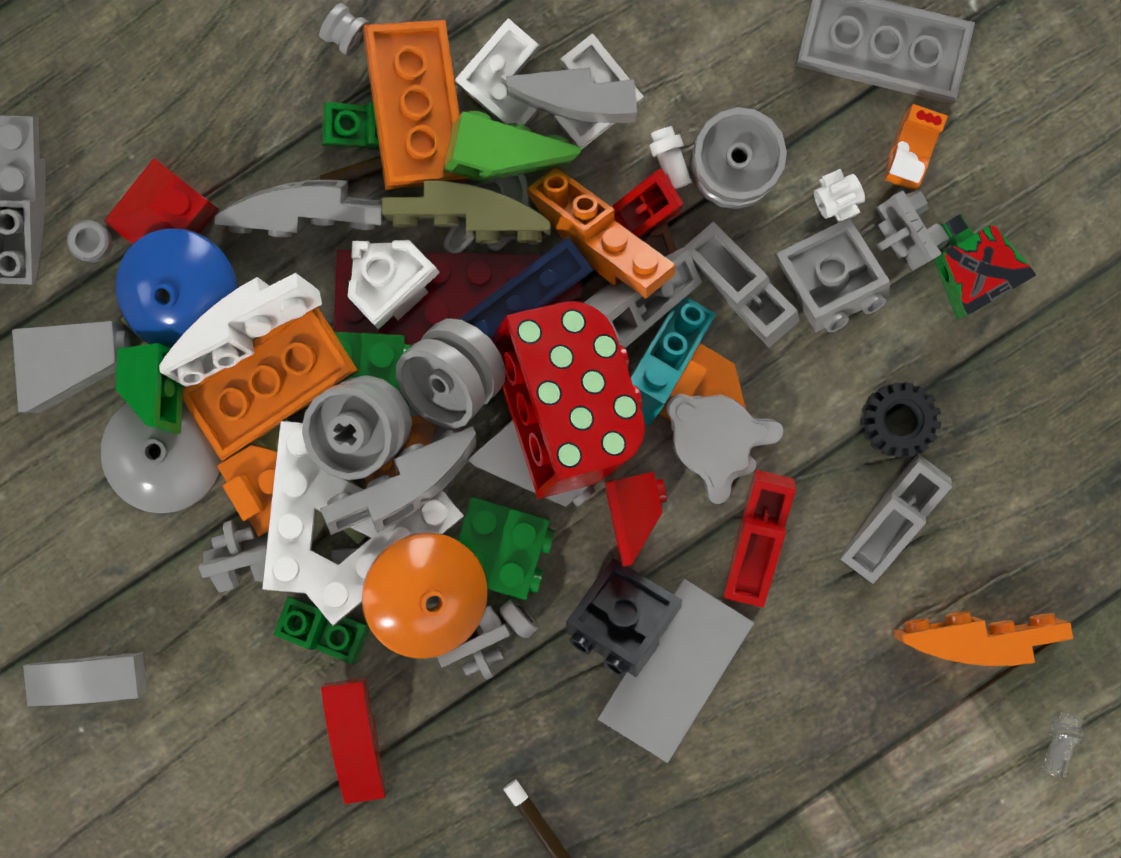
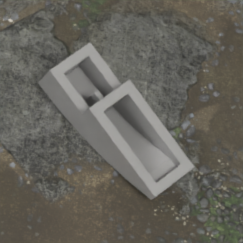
(575, 97)
(742, 284)
(896, 518)
(85, 680)

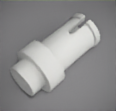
(668, 151)

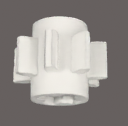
(839, 196)

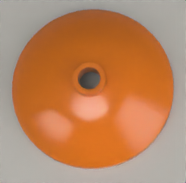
(404, 580)

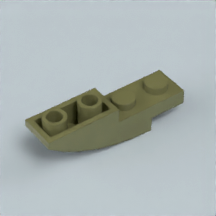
(485, 212)

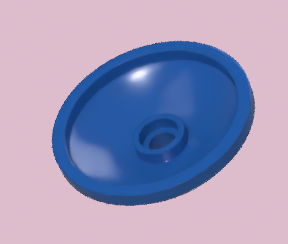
(185, 266)

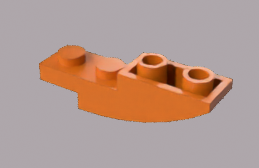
(599, 238)
(969, 641)

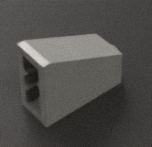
(63, 360)
(506, 460)

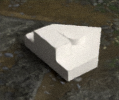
(388, 279)

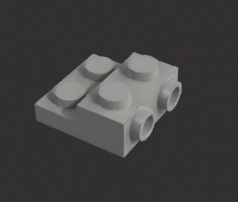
(834, 276)

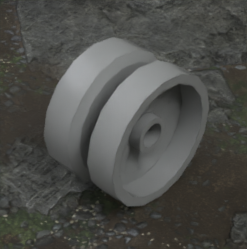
(755, 140)
(450, 373)
(356, 427)

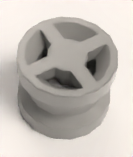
(343, 29)

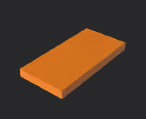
(412, 100)
(270, 386)

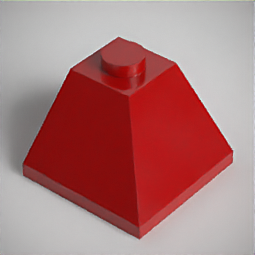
(157, 203)
(634, 511)

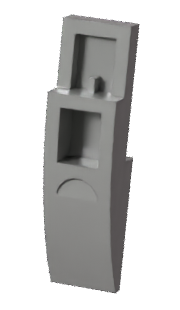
(21, 199)
(286, 206)
(420, 478)

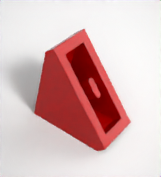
(648, 205)

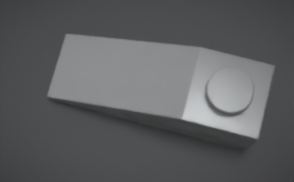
(633, 313)

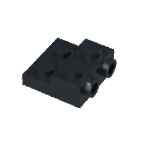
(622, 618)

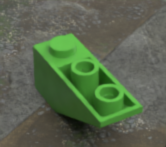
(494, 151)

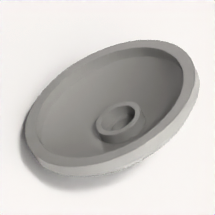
(163, 485)

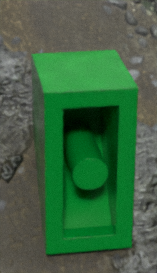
(146, 390)

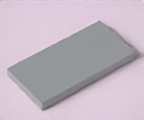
(887, 46)
(679, 675)

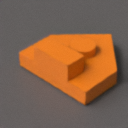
(707, 376)
(251, 484)

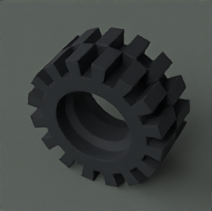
(925, 419)

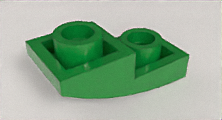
(349, 125)
(309, 628)

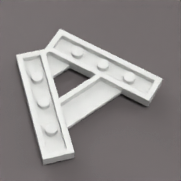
(297, 493)

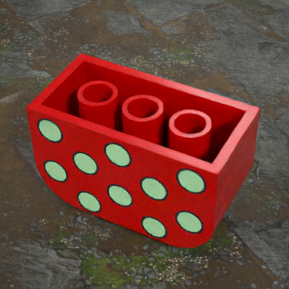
(569, 395)

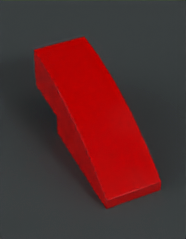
(759, 538)
(353, 740)

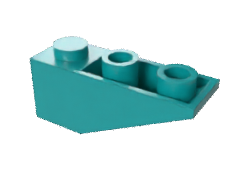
(670, 354)

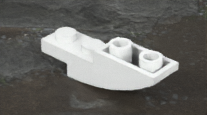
(227, 329)

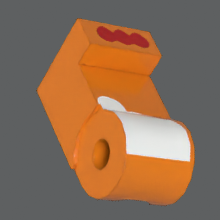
(913, 146)

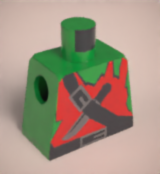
(978, 266)

